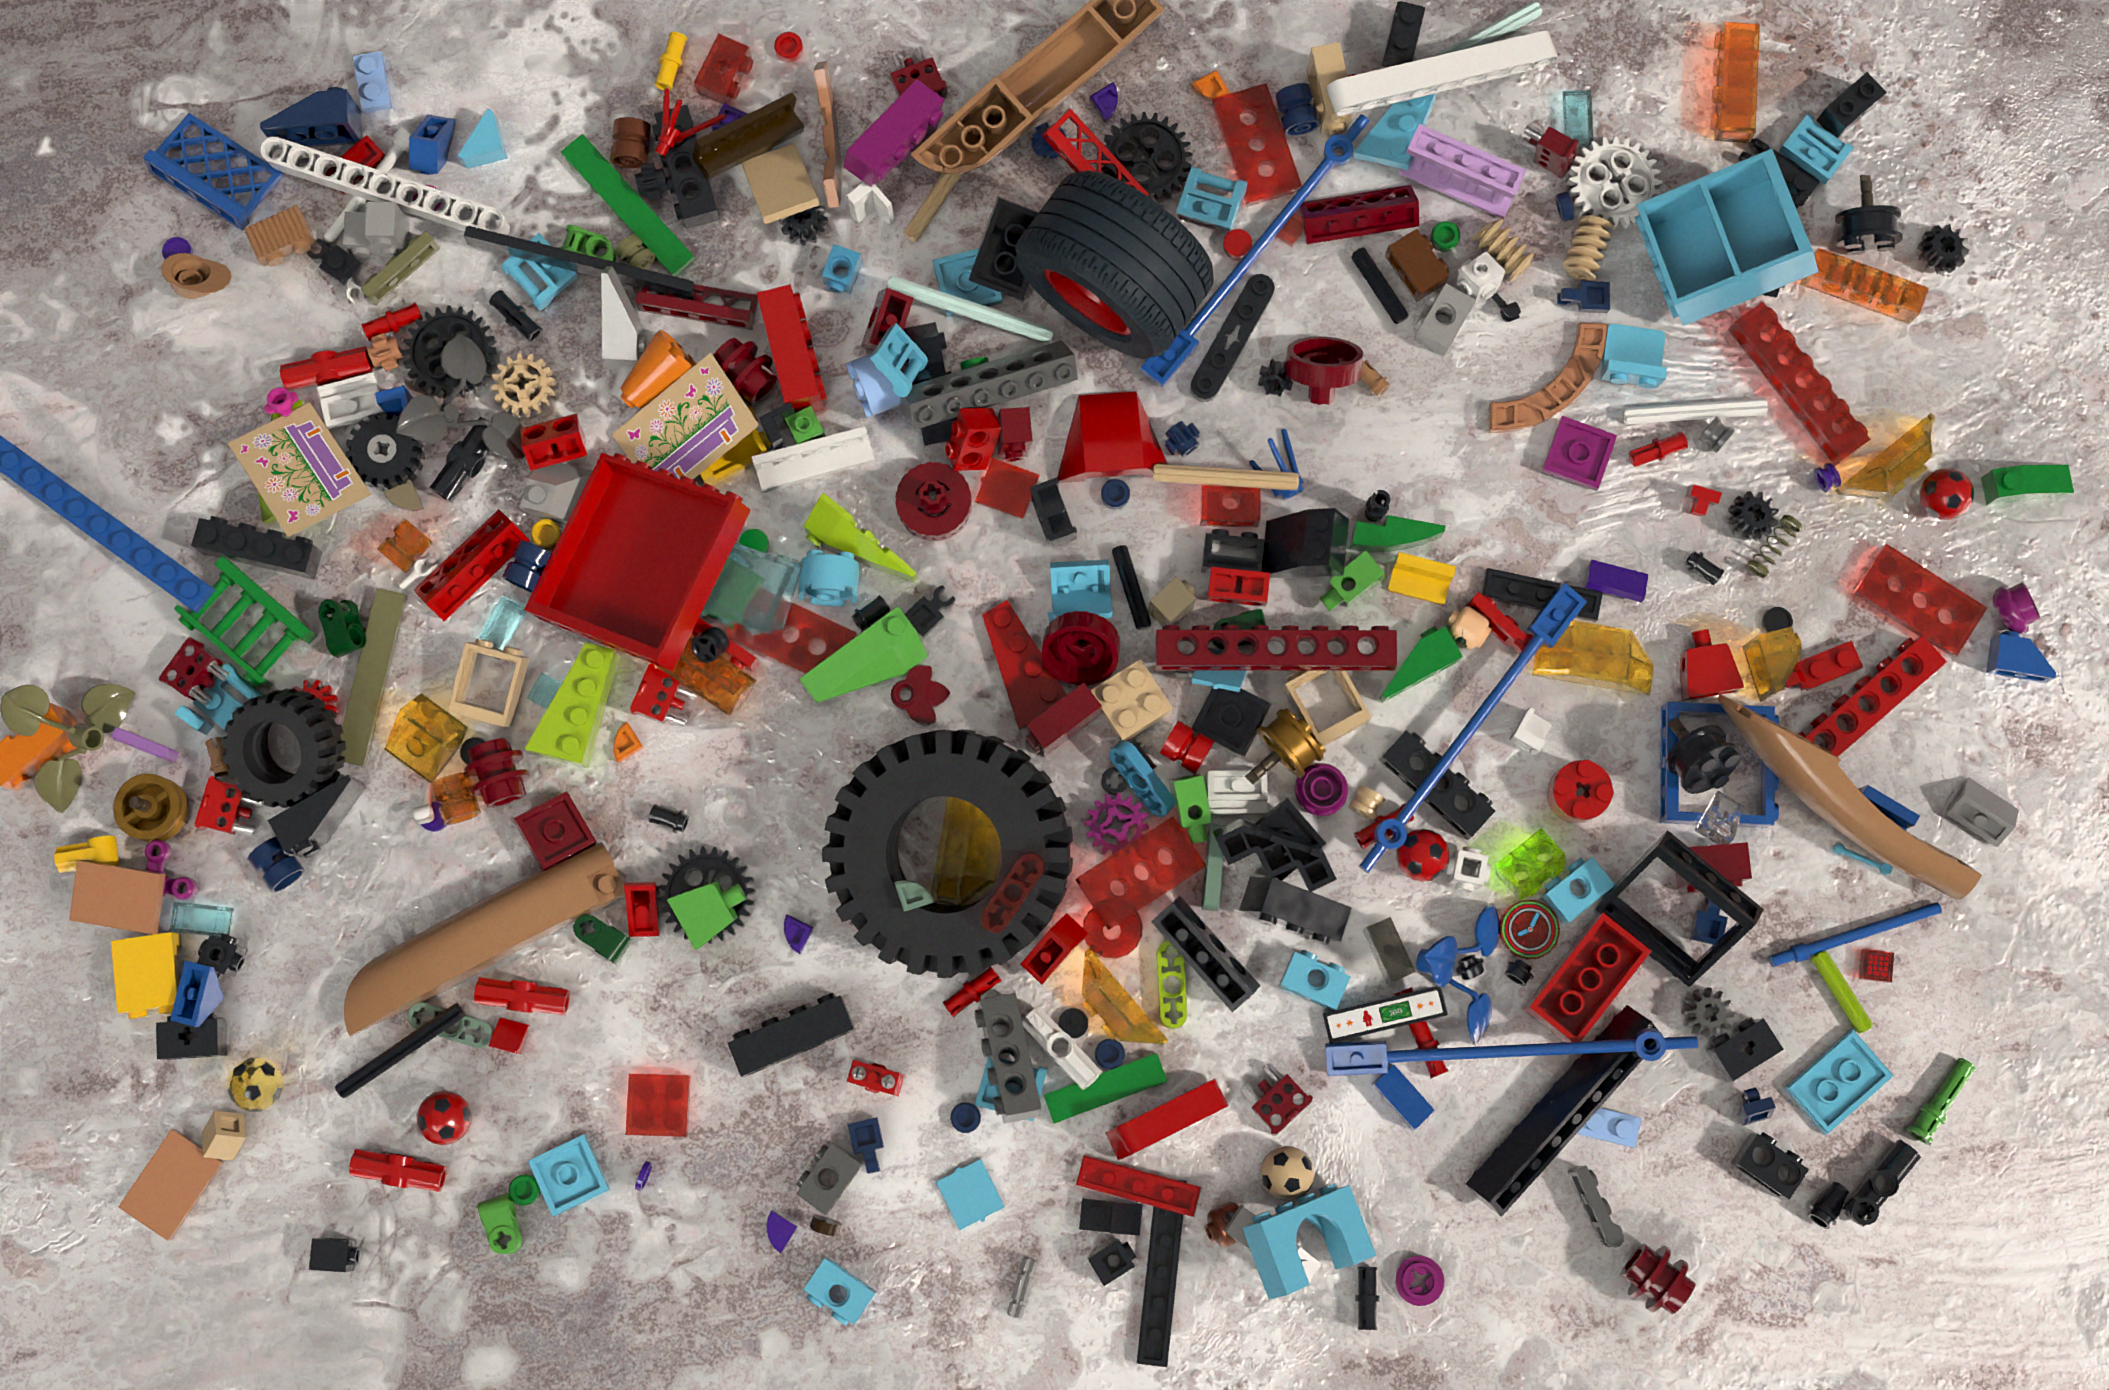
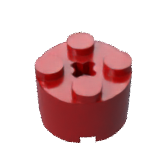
(1594, 800)

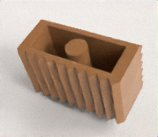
(280, 236)

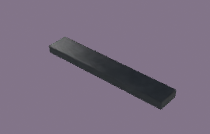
(1159, 1287)

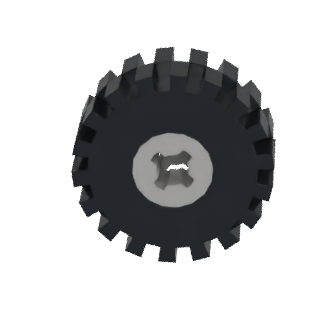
(394, 463)

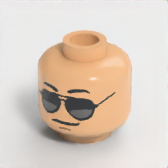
(1468, 627)

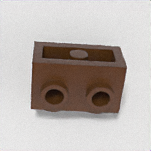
(1417, 264)

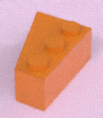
(24, 755)

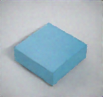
(194, 719)

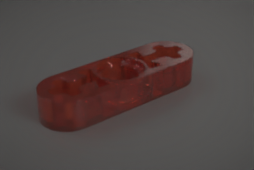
(993, 907)

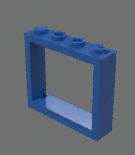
(1670, 783)

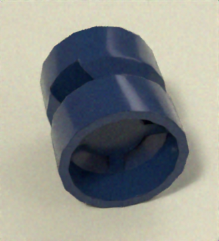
(1296, 105)
(527, 567)
(276, 865)

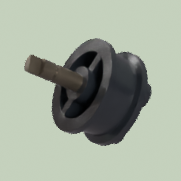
(1868, 225)
(1701, 757)

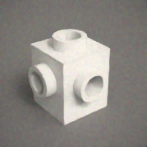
(1480, 277)
(1475, 861)

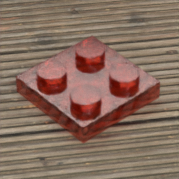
(658, 1105)

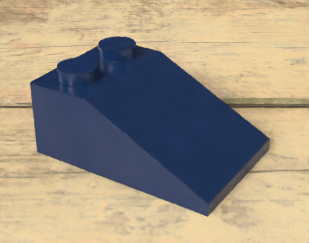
(318, 120)

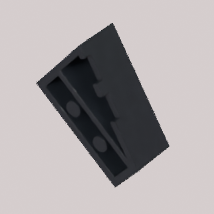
(1295, 908)

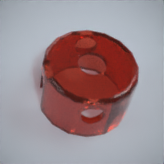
(1112, 949)

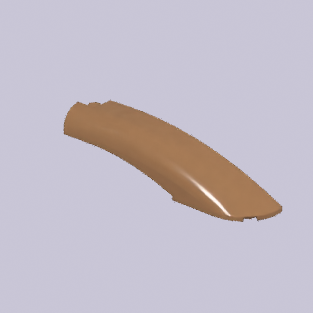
(1035, 85)
(1824, 788)
(481, 936)

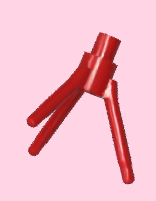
(669, 134)

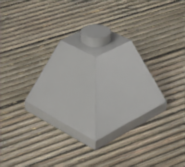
(554, 491)

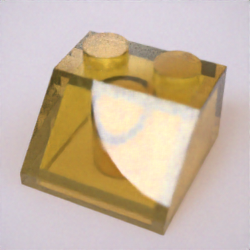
(1772, 660)
(425, 737)

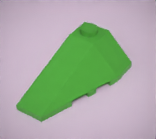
(875, 655)

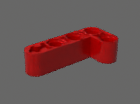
(1166, 1119)

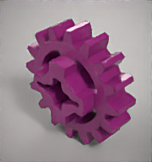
(1112, 812)

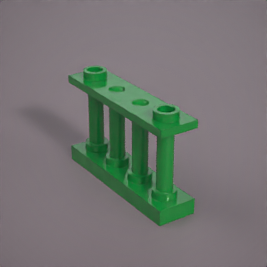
(272, 613)

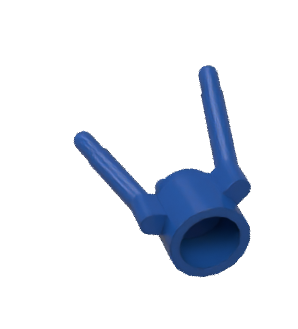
(1285, 494)

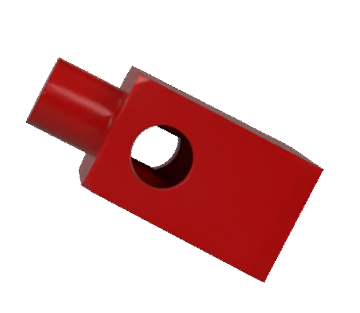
(1708, 669)

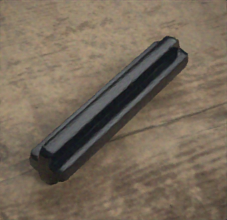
(1379, 285)
(1131, 587)

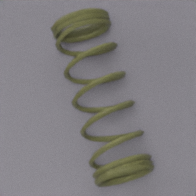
(1784, 519)

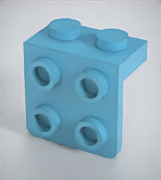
(1634, 356)
(1081, 587)

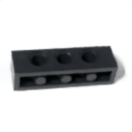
(702, 207)
(1441, 801)
(1206, 954)

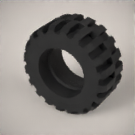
(249, 751)

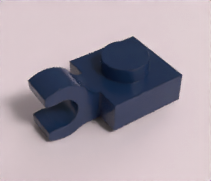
(1590, 295)
(1708, 925)
(866, 1139)

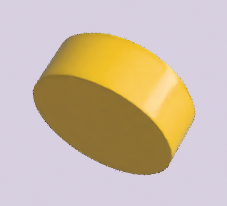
(545, 534)

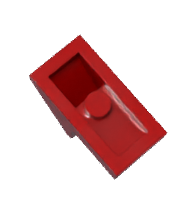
(642, 908)

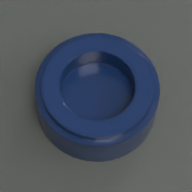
(1564, 206)
(1115, 494)
(1109, 1054)
(965, 1117)

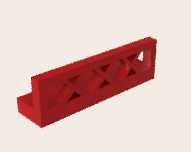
(1074, 157)
(472, 567)

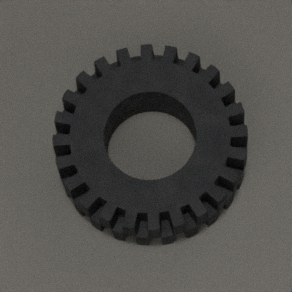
(867, 862)

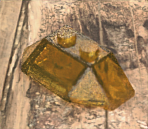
(1894, 464)
(1597, 658)
(966, 853)
(1115, 1006)

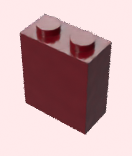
(1062, 720)

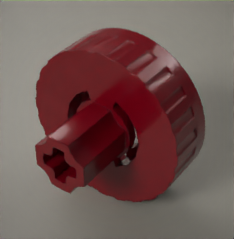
(1324, 365)
(949, 489)
(1082, 634)

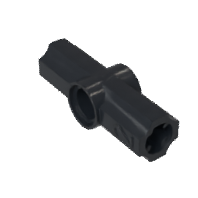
(462, 462)
(1893, 1168)

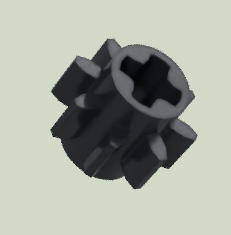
(651, 181)
(1275, 378)

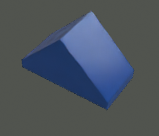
(196, 994)

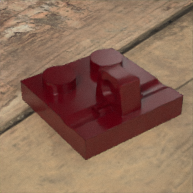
(554, 831)

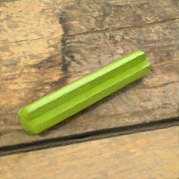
(1842, 991)

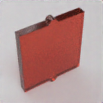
(1006, 488)

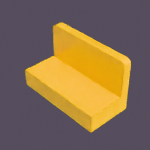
(1421, 578)

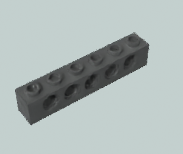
(989, 384)

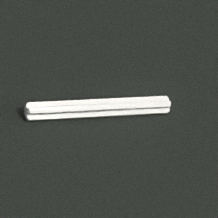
(1695, 411)

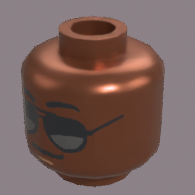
(1217, 1221)

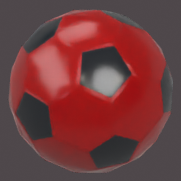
(1946, 494)
(1423, 855)
(443, 1117)

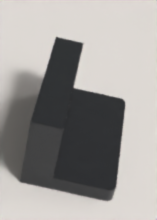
(774, 423)

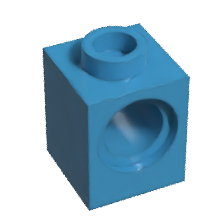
(838, 258)

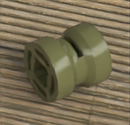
(634, 253)

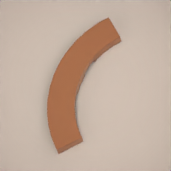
(832, 169)
(1560, 392)

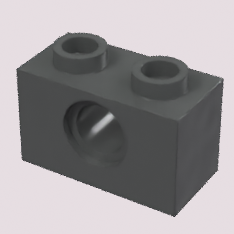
(845, 1169)

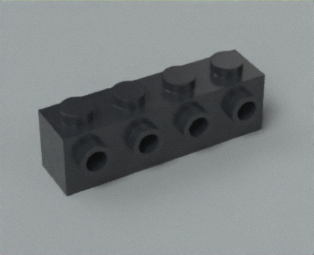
(256, 548)
(791, 1035)

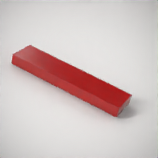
(1139, 1186)

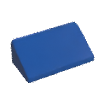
(1403, 1097)

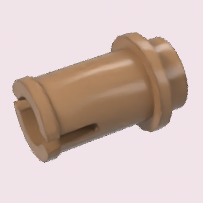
(1375, 382)
(216, 757)

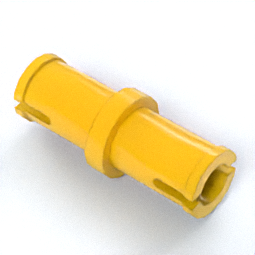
(670, 61)

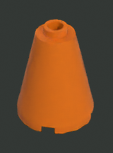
(655, 370)

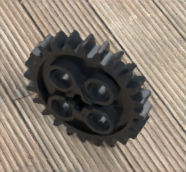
(1168, 146)
(444, 327)
(704, 862)

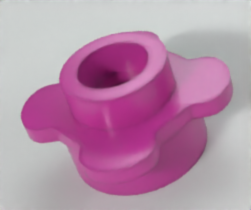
(278, 396)

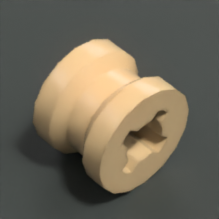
(1366, 802)

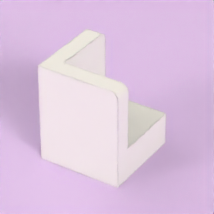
(1530, 732)

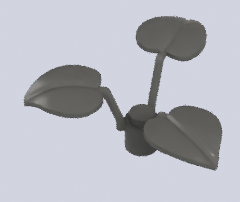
(428, 422)

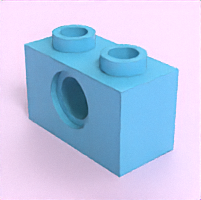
(1594, 884)
(1296, 980)
(857, 1296)

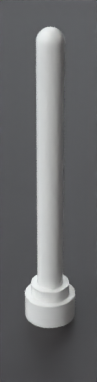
(401, 145)

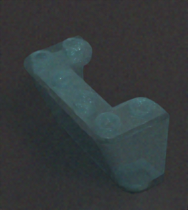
(754, 590)

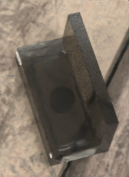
(1388, 950)

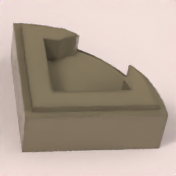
(405, 497)

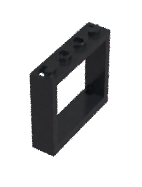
(1705, 880)

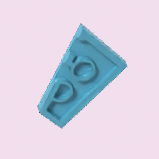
(1394, 131)

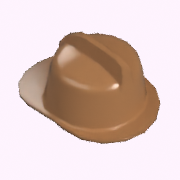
(194, 276)

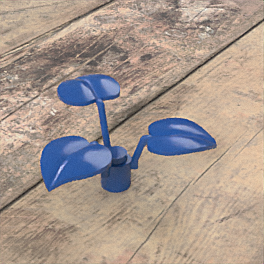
(1440, 963)

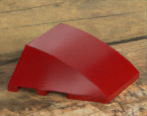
(1109, 439)

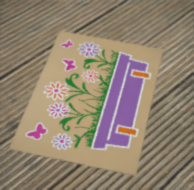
(688, 423)
(299, 469)

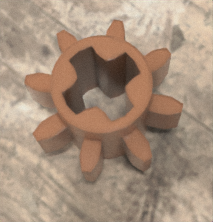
(385, 352)

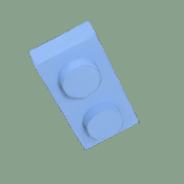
(372, 82)
(1612, 1127)

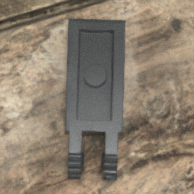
(1596, 1208)

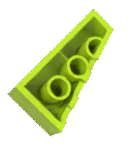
(575, 714)

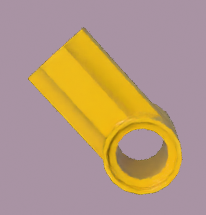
(97, 849)

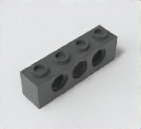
(1005, 1011)

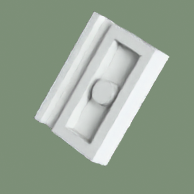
(349, 400)
(1234, 795)

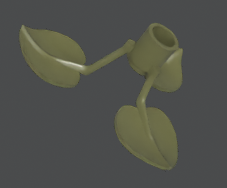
(24, 710)

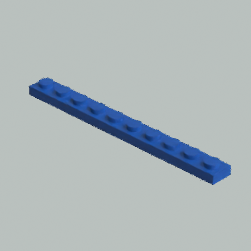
(103, 527)

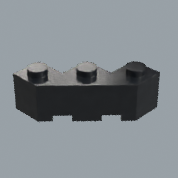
(931, 344)
(1276, 852)

